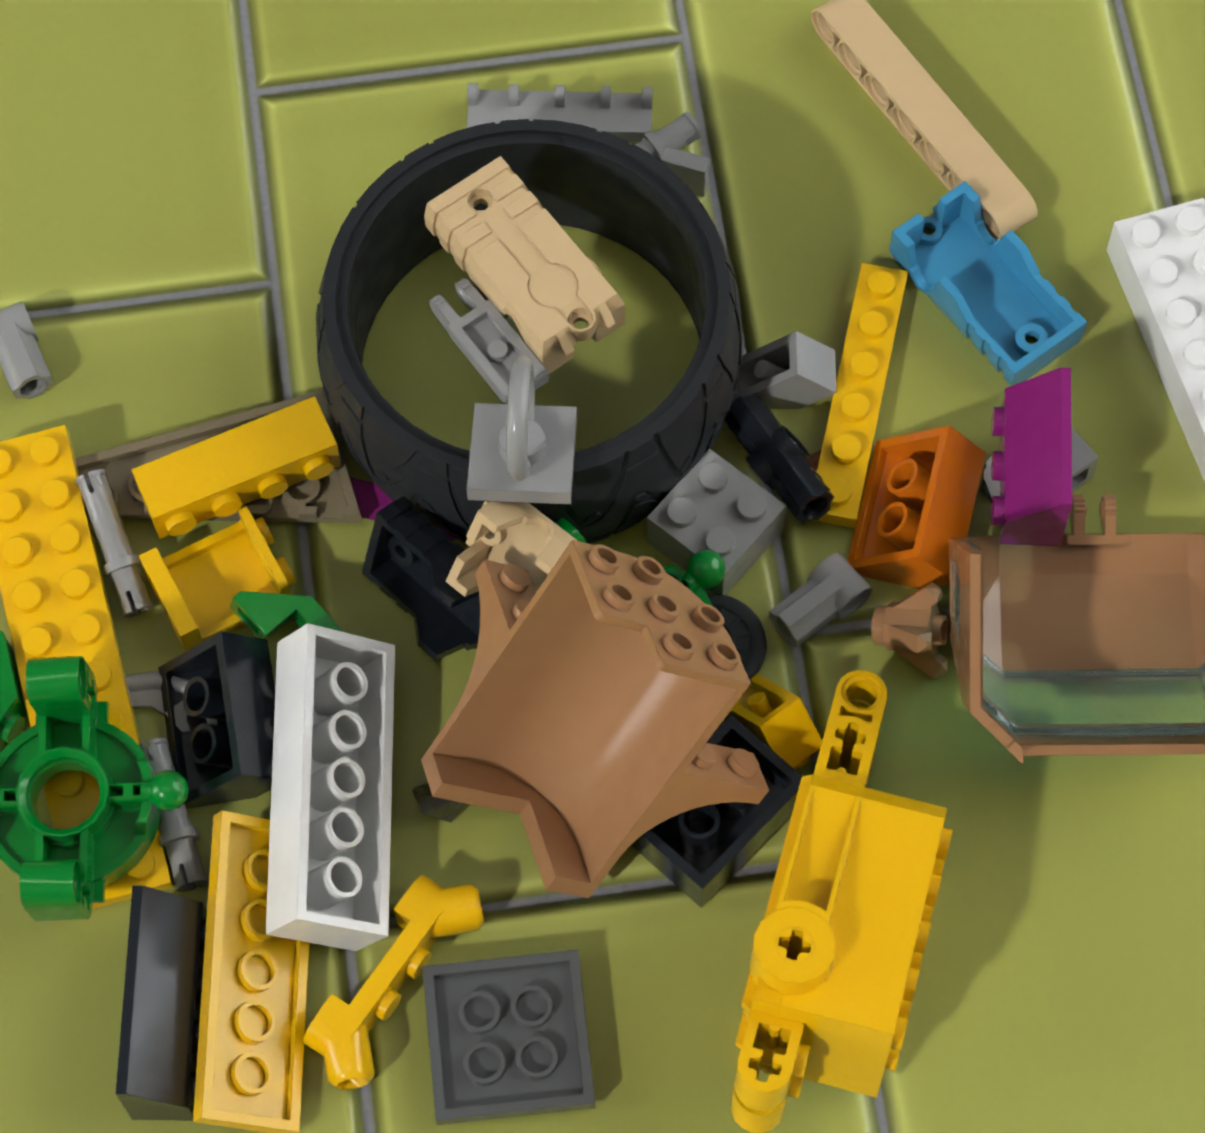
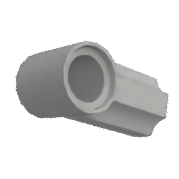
(20, 354)
(830, 592)

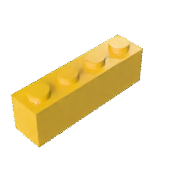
(237, 468)

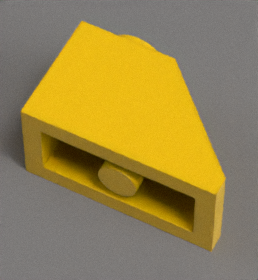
(778, 721)

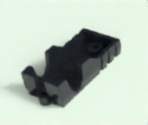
(411, 567)

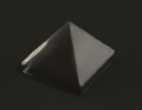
(433, 806)

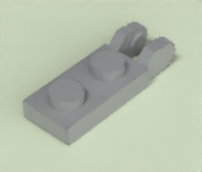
(485, 338)

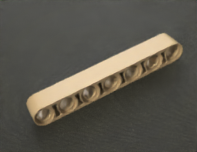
(923, 112)

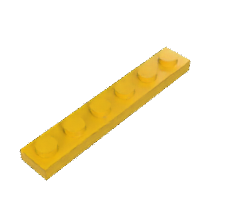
(860, 389)

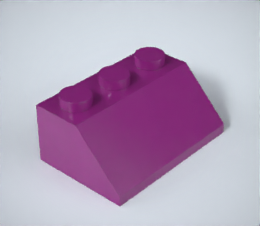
(1033, 460)

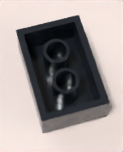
(714, 841)

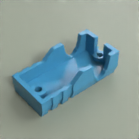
(987, 286)

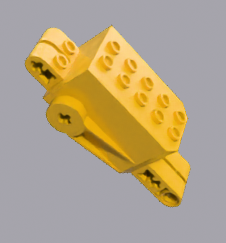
(841, 924)

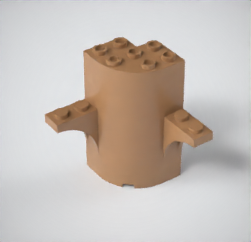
(593, 710)

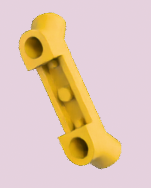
(342, 1029)

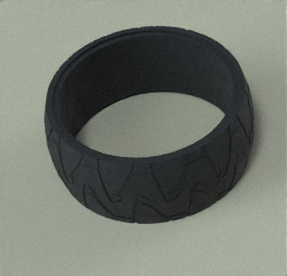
(584, 184)

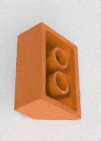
(913, 503)

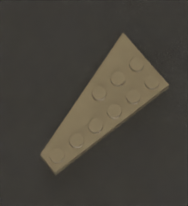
(312, 501)

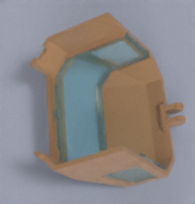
(1082, 639)

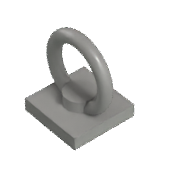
(522, 447)

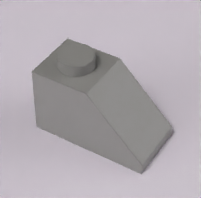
(788, 372)

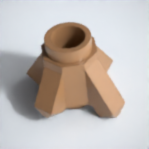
(914, 629)

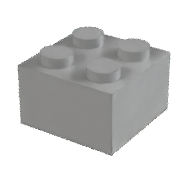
(717, 512)

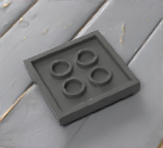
(508, 1037)

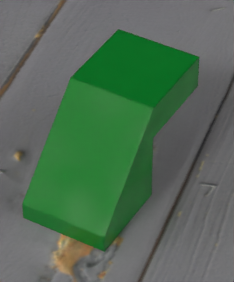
(270, 612)

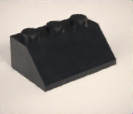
(235, 686)

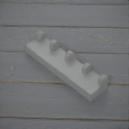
(616, 113)

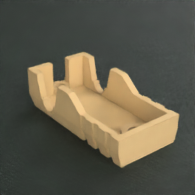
(524, 263)
(509, 535)

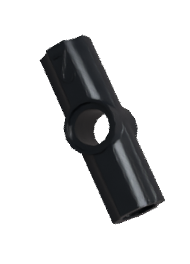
(779, 458)

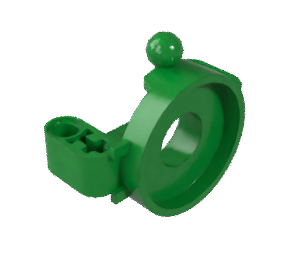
(70, 867)

